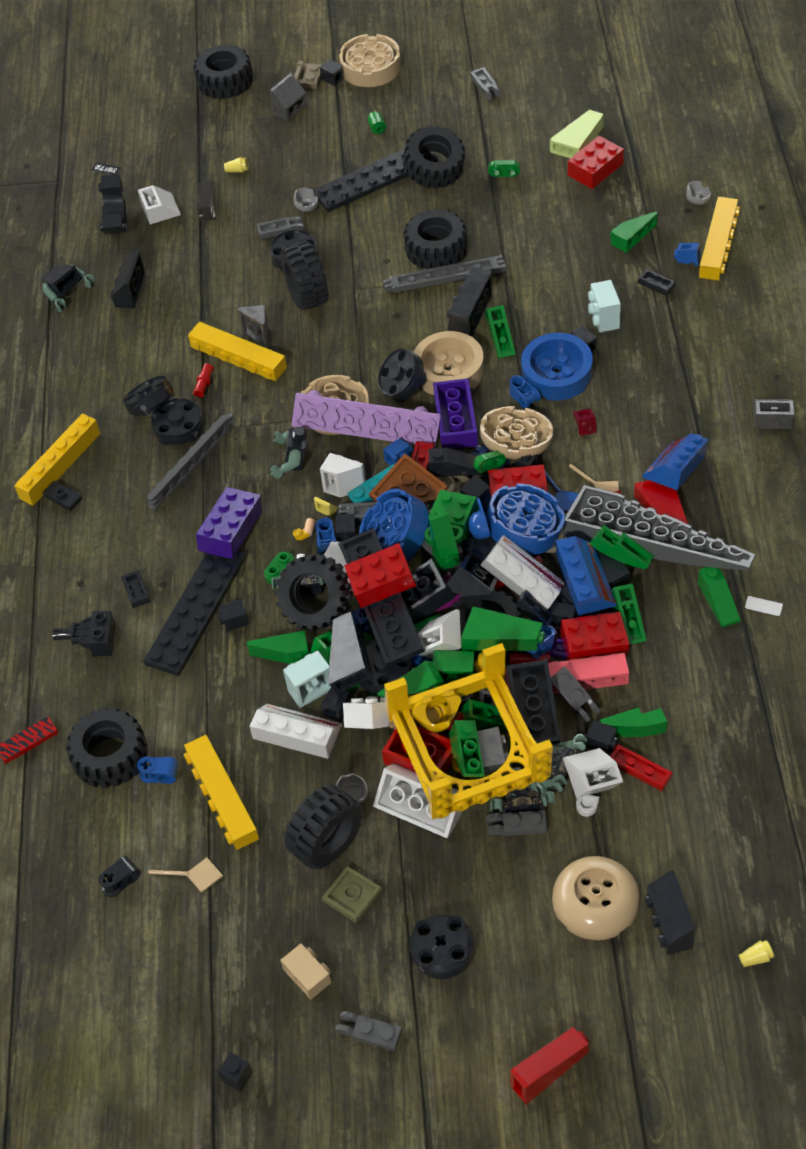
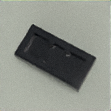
(656, 282)
(62, 495)
(135, 589)

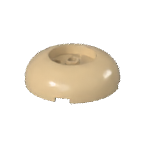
(340, 388)
(516, 432)
(593, 919)

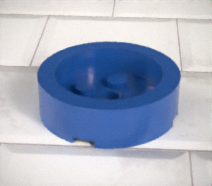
(559, 352)
(407, 520)
(532, 532)

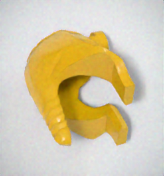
(437, 717)

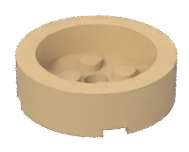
(370, 71)
(452, 350)

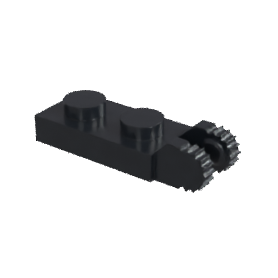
(537, 612)

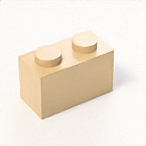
(306, 970)

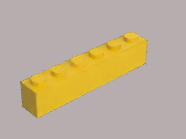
(719, 238)
(237, 351)
(57, 459)
(221, 793)

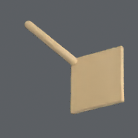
(607, 485)
(201, 875)

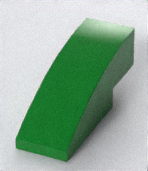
(621, 548)
(635, 724)

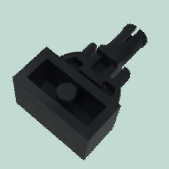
(91, 633)

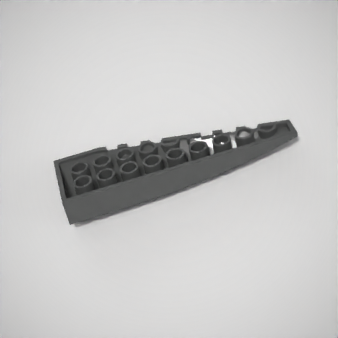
(659, 534)

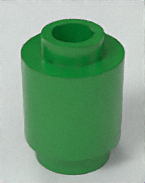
(376, 122)

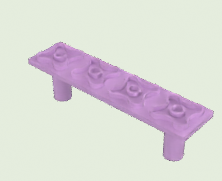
(364, 419)

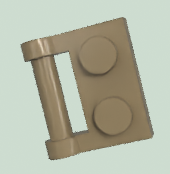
(311, 77)

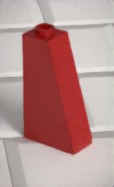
(659, 497)
(548, 1064)

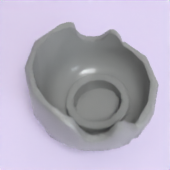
(697, 193)
(305, 200)
(354, 786)

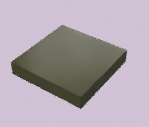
(351, 894)

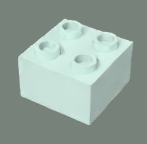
(604, 306)
(307, 679)

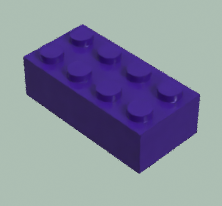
(456, 413)
(229, 522)

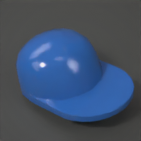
(478, 524)

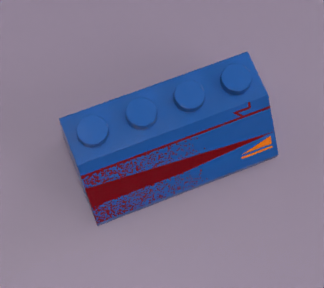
(677, 461)
(584, 575)

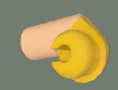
(306, 532)

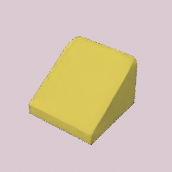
(324, 507)

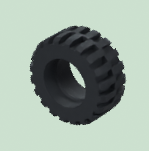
(223, 71)
(434, 140)
(435, 225)
(304, 275)
(290, 598)
(494, 602)
(99, 727)
(323, 826)

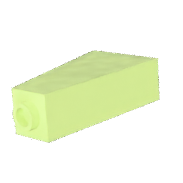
(577, 134)

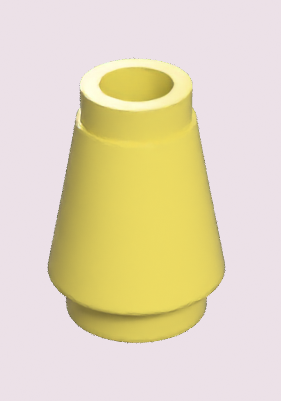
(238, 165)
(756, 954)

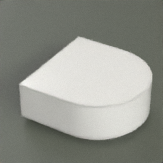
(587, 805)

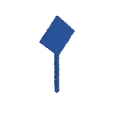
(564, 498)

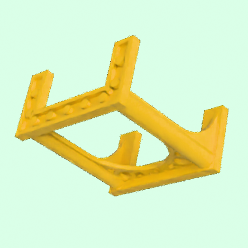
(438, 788)

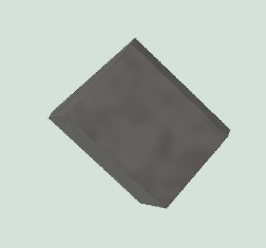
(254, 324)

